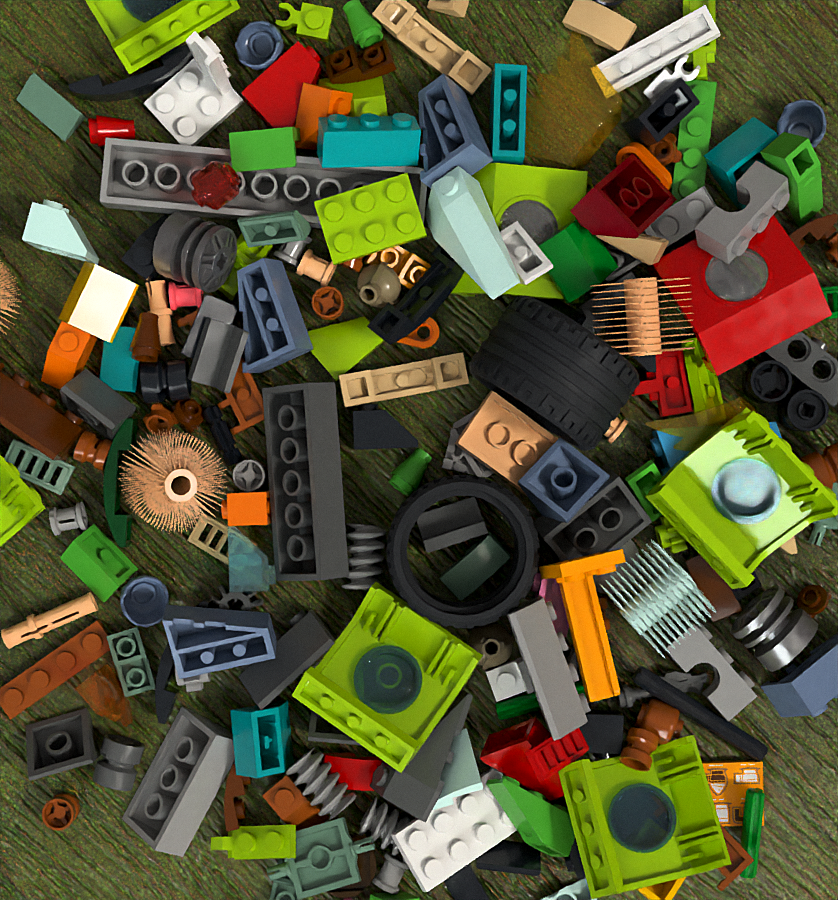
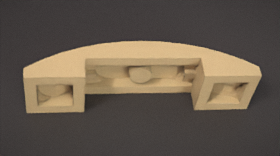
(431, 45)
(403, 380)

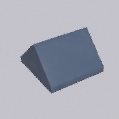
(562, 481)

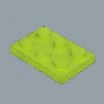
(370, 219)

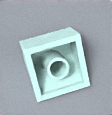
(55, 231)

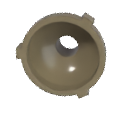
(382, 282)
(491, 633)

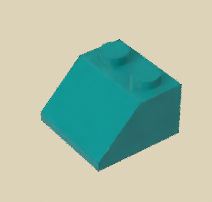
(737, 154)

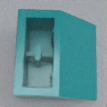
(262, 739)

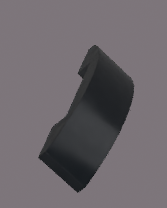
(95, 89)
(421, 300)
(166, 695)

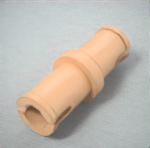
(159, 305)

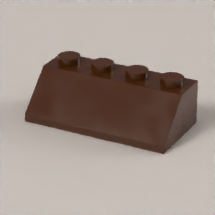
(37, 418)

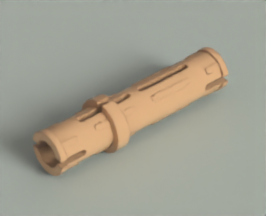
(49, 620)

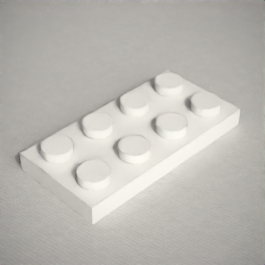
(453, 835)

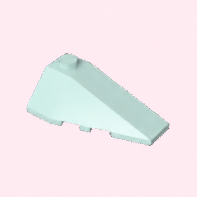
(468, 231)

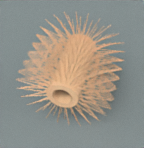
(643, 316)
(172, 480)

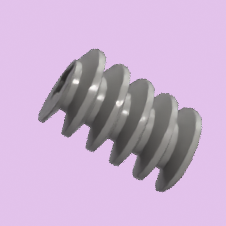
(364, 556)
(321, 784)
(382, 825)

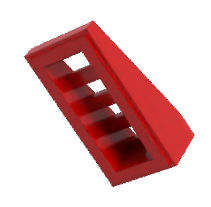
(557, 753)

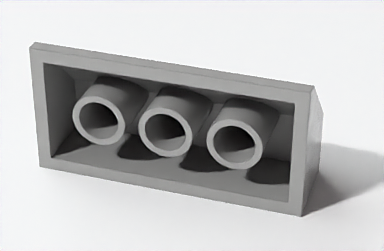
(547, 666)
(181, 783)

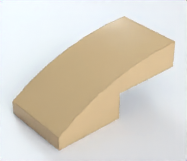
(600, 24)

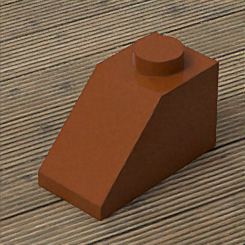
(291, 804)

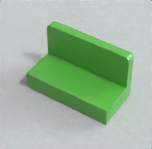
(264, 149)
(98, 562)

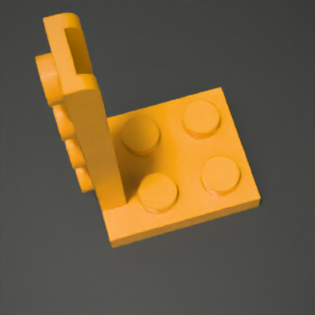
(586, 619)

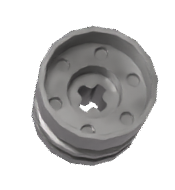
(194, 251)
(779, 633)

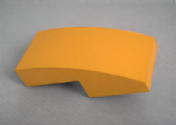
(405, 264)

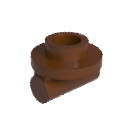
(188, 414)
(813, 599)

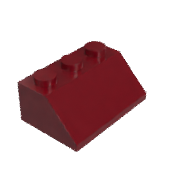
(623, 201)

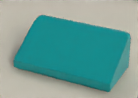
(117, 366)

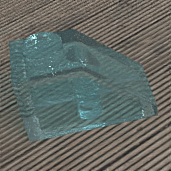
(247, 565)

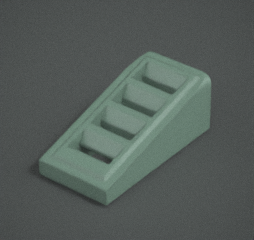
(63, 479)

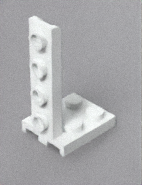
(197, 95)

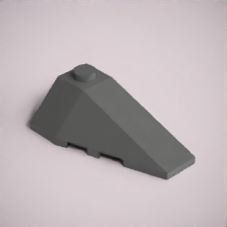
(420, 783)

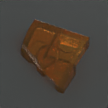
(106, 695)

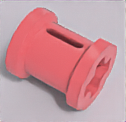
(184, 295)

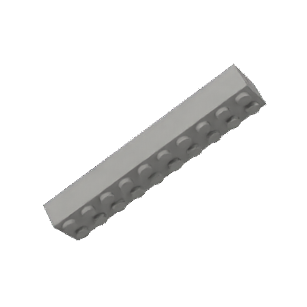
(160, 175)

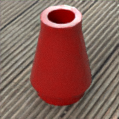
(111, 128)

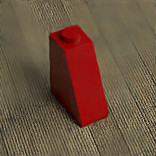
(279, 88)
(506, 753)

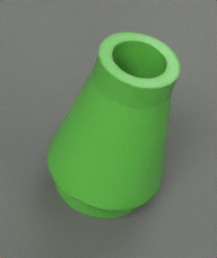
(363, 26)
(410, 472)

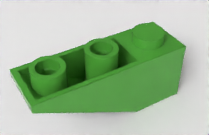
(797, 161)
(537, 821)

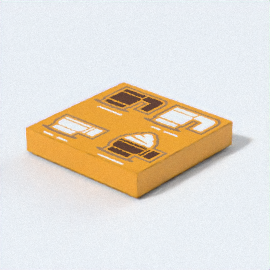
(728, 787)

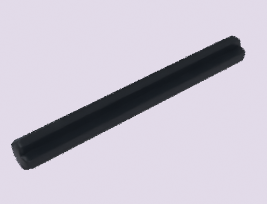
(699, 713)

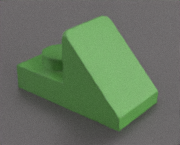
(640, 484)

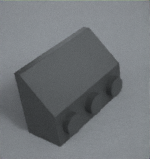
(599, 526)
(294, 654)

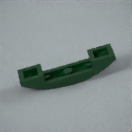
(119, 523)

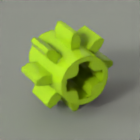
(669, 537)

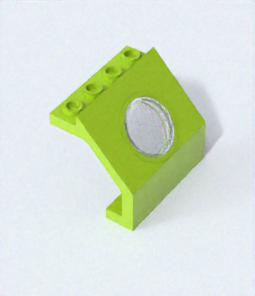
(540, 203)

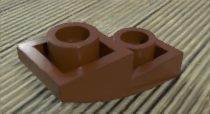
(353, 66)
(815, 230)
(714, 589)
(233, 808)

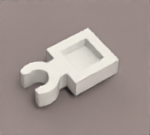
(666, 77)

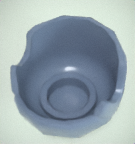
(259, 45)
(803, 119)
(144, 600)

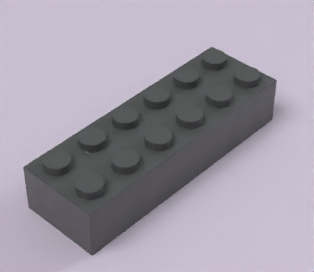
(305, 482)

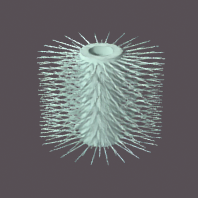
(659, 597)

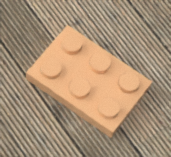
(504, 439)

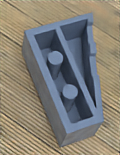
(449, 132)
(270, 317)
(217, 638)
(809, 685)

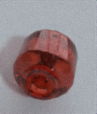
(215, 185)

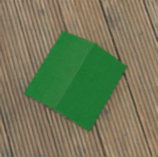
(577, 260)

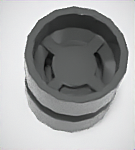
(118, 762)

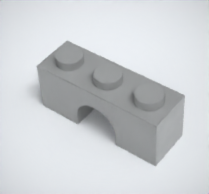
(729, 233)
(729, 690)

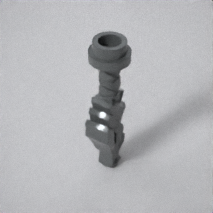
(683, 681)

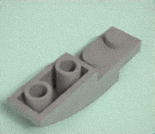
(671, 224)

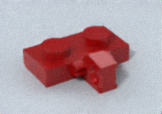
(668, 384)

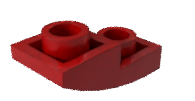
(352, 769)

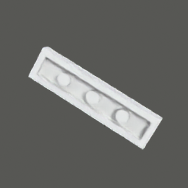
(660, 49)

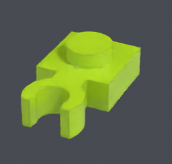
(311, 22)

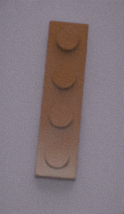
(54, 669)

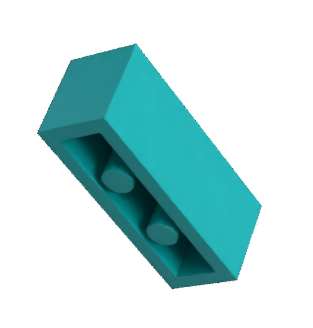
(508, 113)
(368, 140)

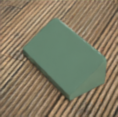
(50, 107)
(274, 228)

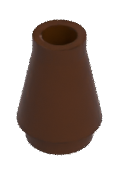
(146, 339)

